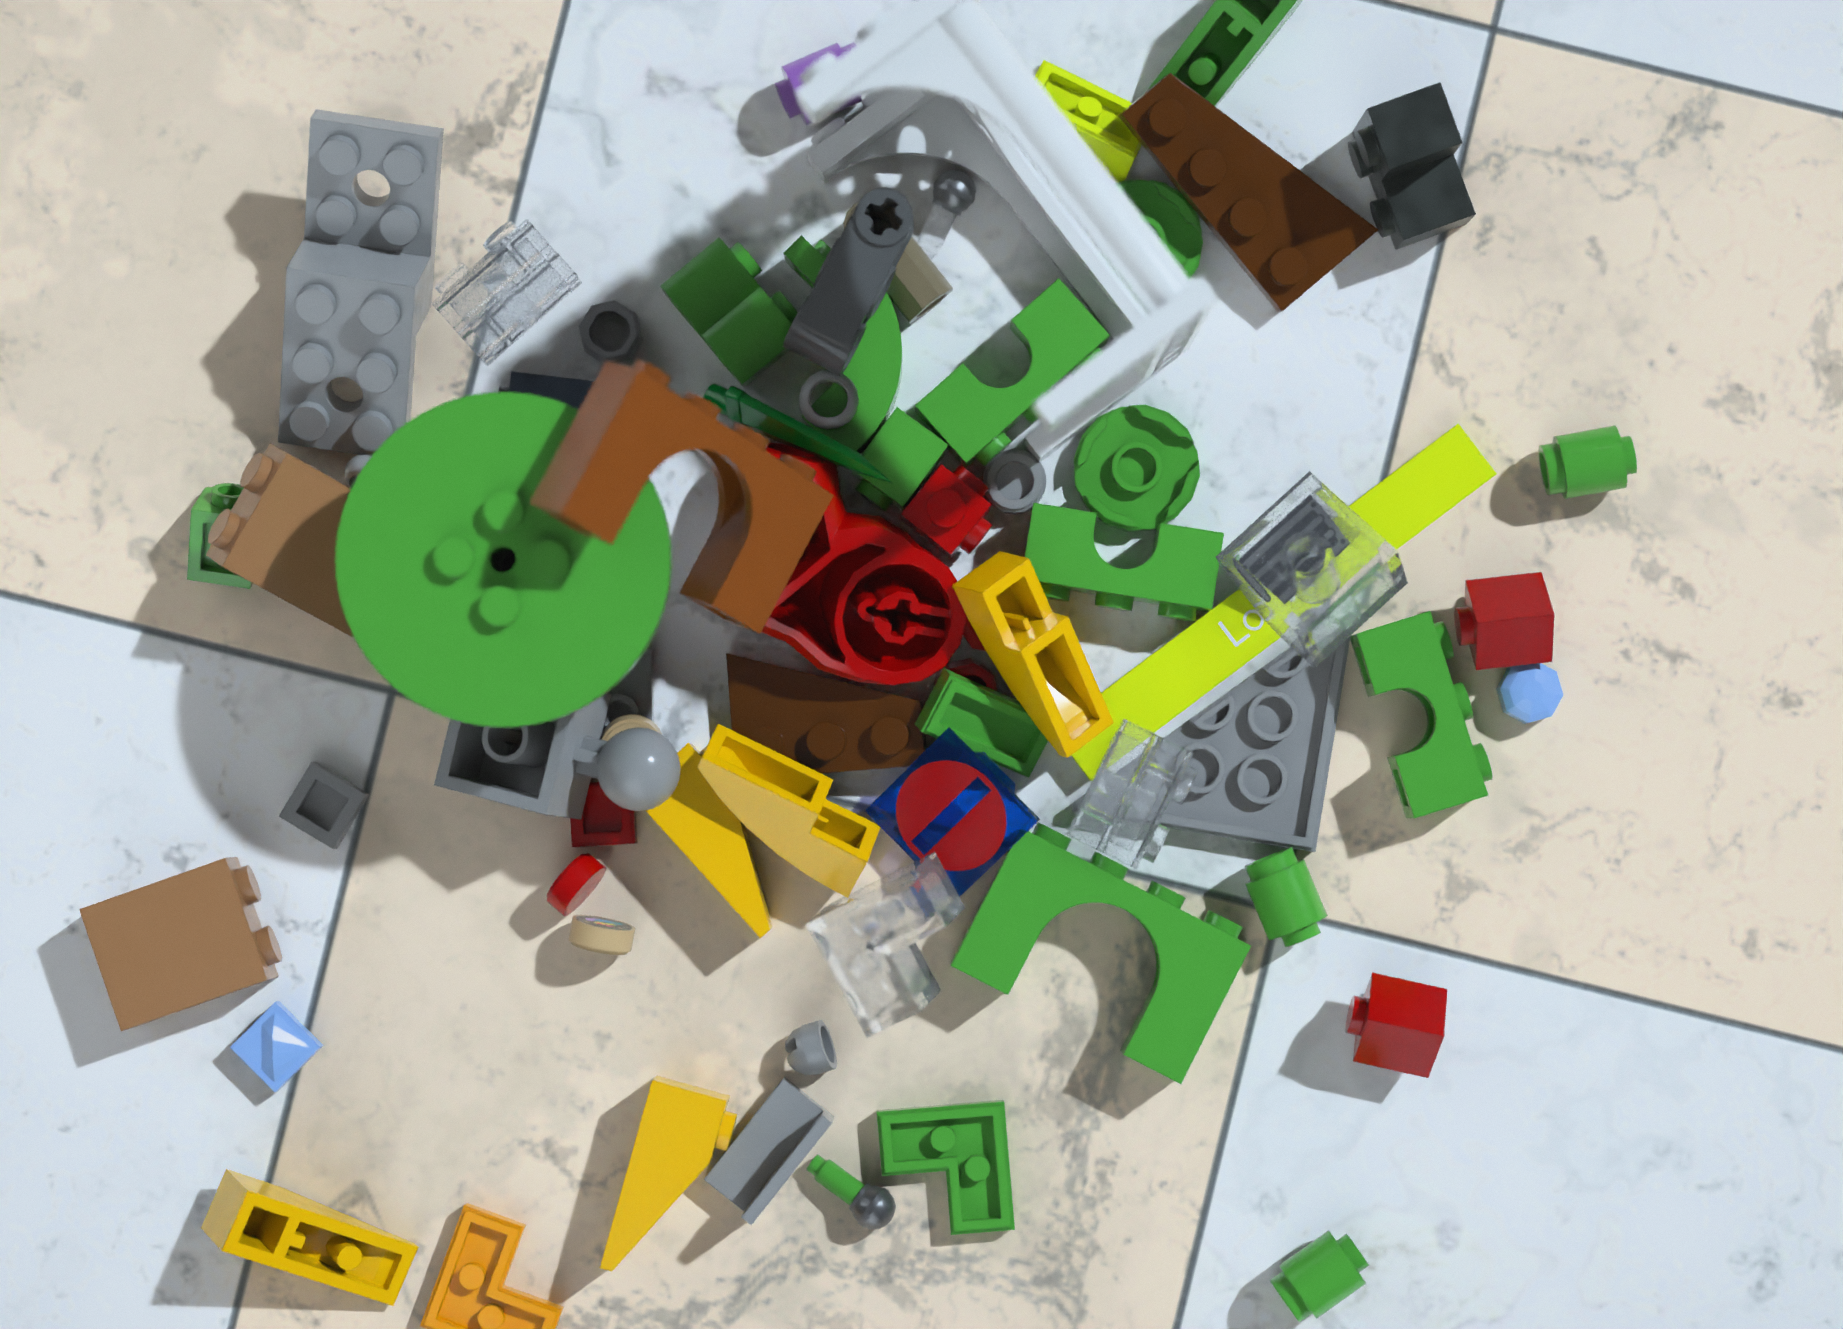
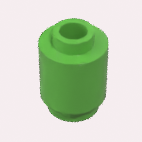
(1587, 462)
(1285, 897)
(1320, 1276)

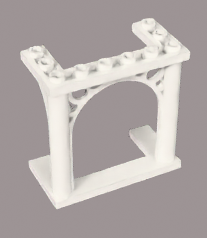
(960, 94)

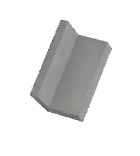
(769, 1149)

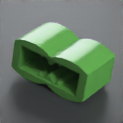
(731, 309)

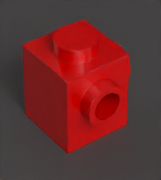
(950, 511)
(1506, 621)
(1398, 1024)

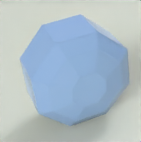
(1529, 692)

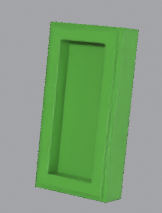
(984, 721)

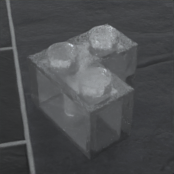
(874, 938)

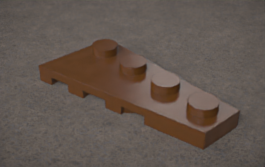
(1251, 198)

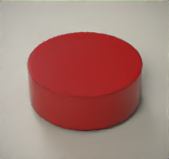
(575, 883)

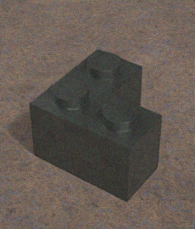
(1412, 167)

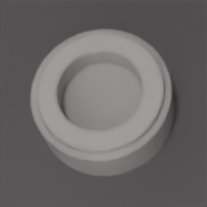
(1014, 481)

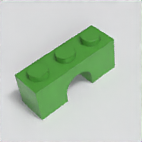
(975, 416)
(1176, 576)
(1445, 764)

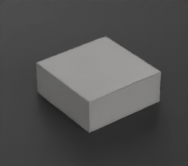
(324, 805)

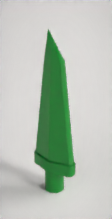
(778, 426)

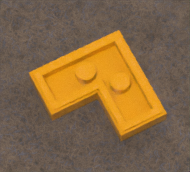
(473, 1279)

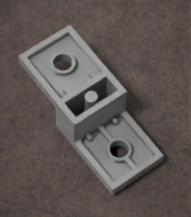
(359, 282)

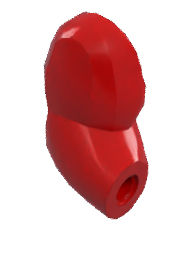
(866, 595)

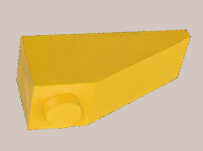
(713, 840)
(670, 1151)
(306, 1238)

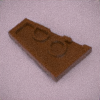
(821, 719)

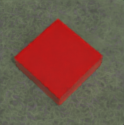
(603, 822)

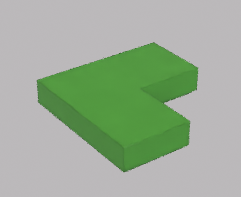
(964, 1142)

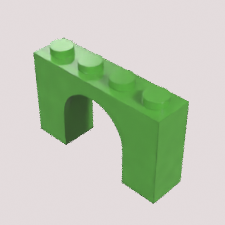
(1192, 955)

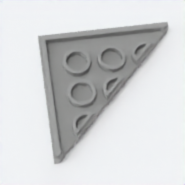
(1263, 754)

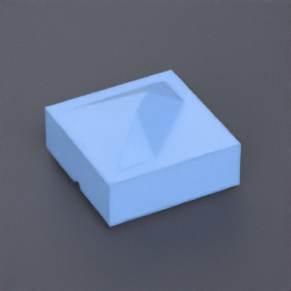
(276, 1046)

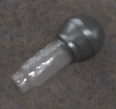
(952, 195)

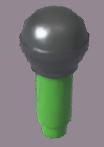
(870, 1204)

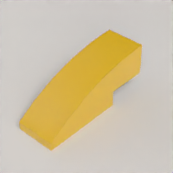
(1034, 651)
(789, 809)

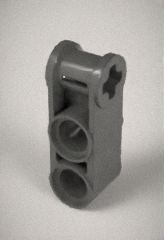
(851, 283)

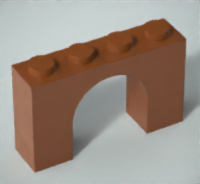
(764, 502)

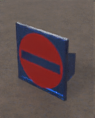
(954, 807)

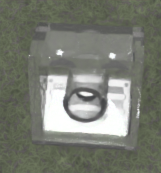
(1313, 569)

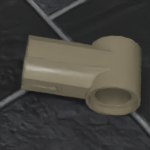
(917, 281)

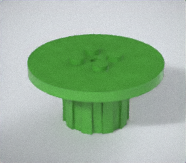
(427, 580)

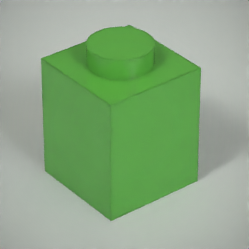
(905, 455)

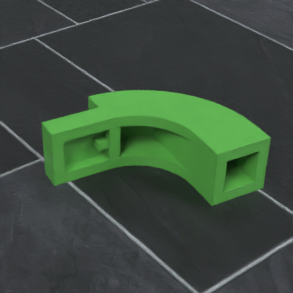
(873, 368)

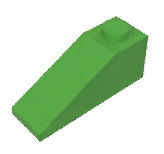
(1227, 44)

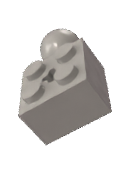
(552, 763)

